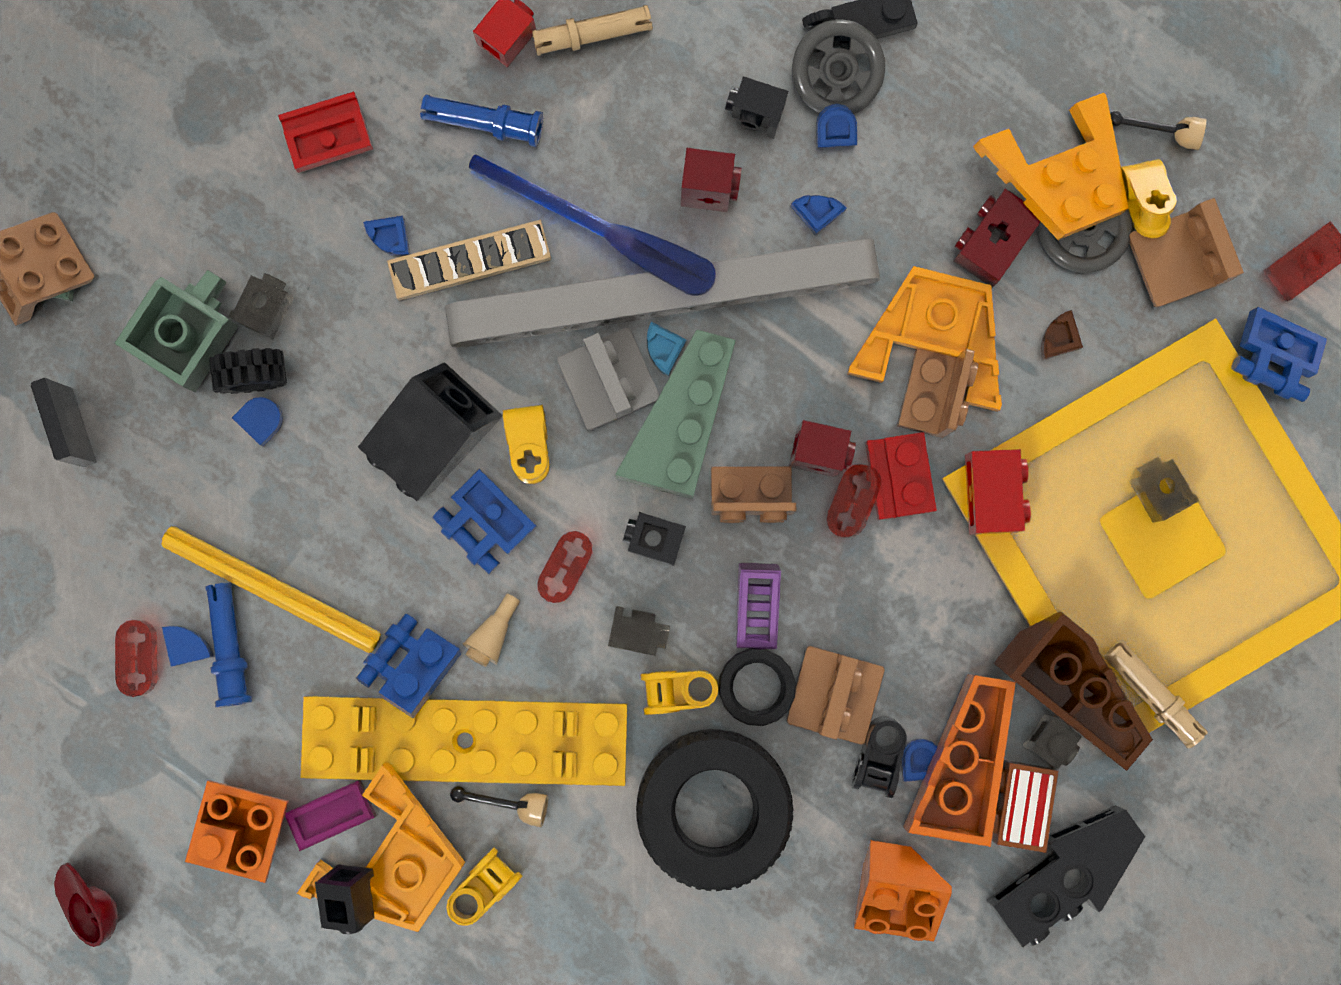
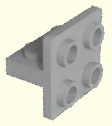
(608, 378)

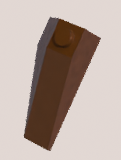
(1070, 677)

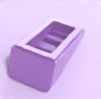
(758, 571)

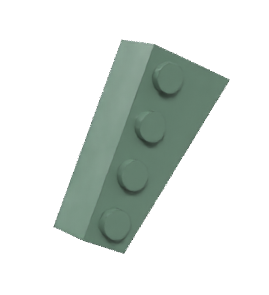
(678, 428)

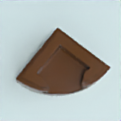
(1061, 337)

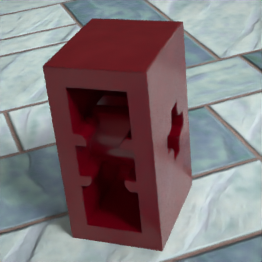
(709, 180)
(991, 260)
(822, 449)

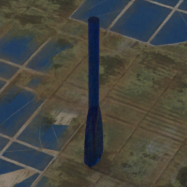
(655, 255)

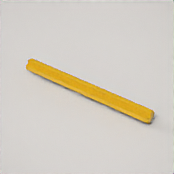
(271, 589)

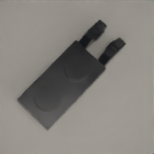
(878, 16)

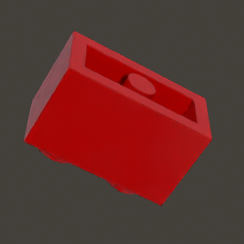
(996, 492)

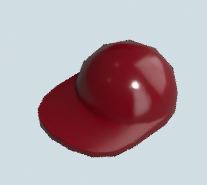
(87, 909)

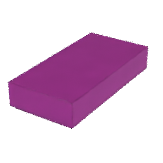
(329, 815)

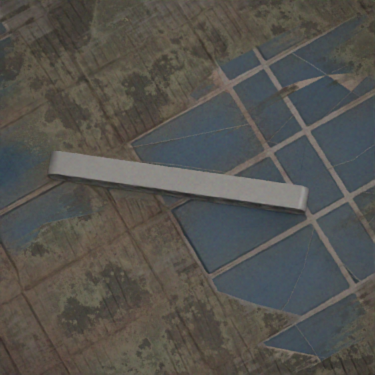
(648, 297)

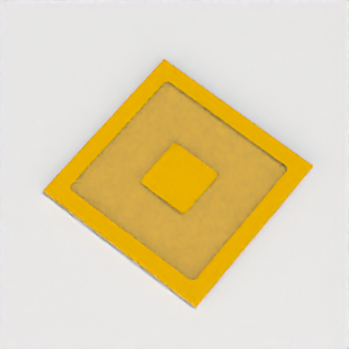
(1190, 593)

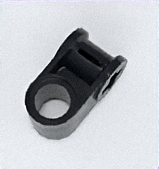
(880, 760)

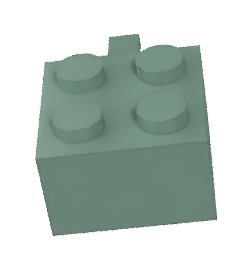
(179, 329)

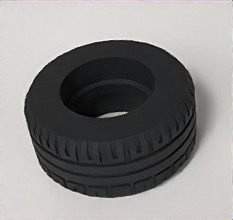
(714, 866)

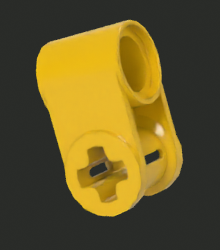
(1149, 197)
(527, 436)
(675, 691)
(484, 887)

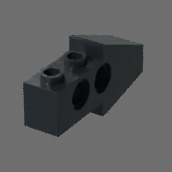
(1097, 847)

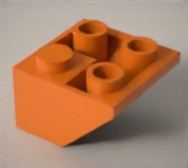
(236, 831)
(900, 893)

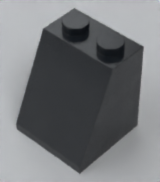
(428, 430)

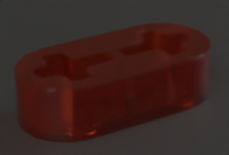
(845, 496)
(556, 562)
(145, 658)

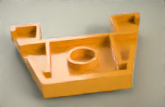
(1072, 186)
(942, 317)
(412, 862)

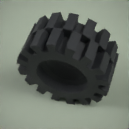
(247, 371)

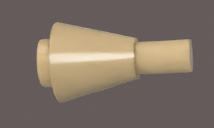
(488, 638)

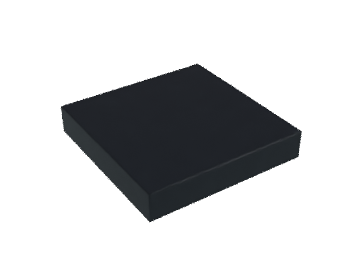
(63, 423)

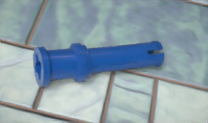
(501, 121)
(229, 665)

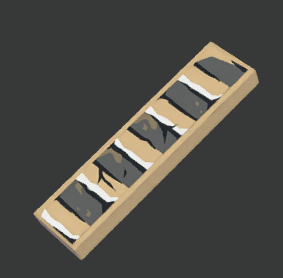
(469, 260)

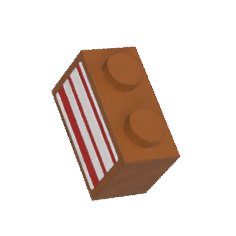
(1025, 806)

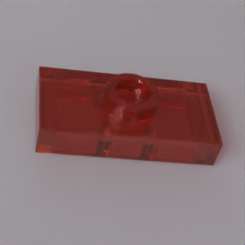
(1306, 262)

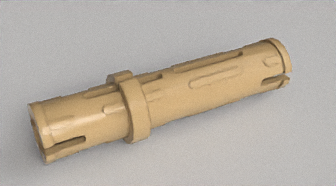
(591, 30)
(1147, 685)

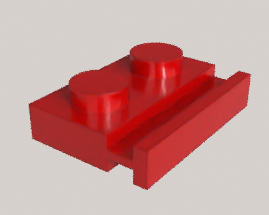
(325, 132)
(904, 475)

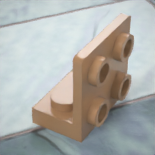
(1188, 257)
(38, 264)
(936, 392)
(752, 492)

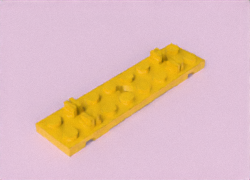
(510, 741)

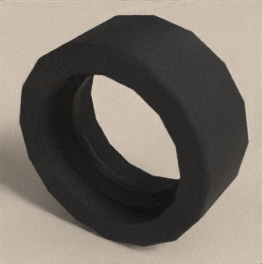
(787, 690)

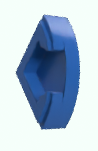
(817, 211)
(389, 235)
(185, 645)

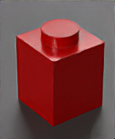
(505, 30)

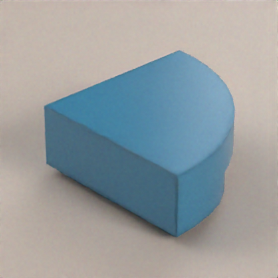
(664, 347)

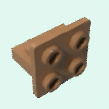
(835, 695)

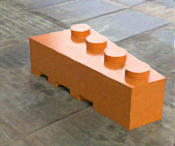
(965, 773)

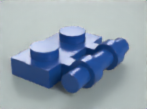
(1284, 344)
(493, 513)
(419, 671)

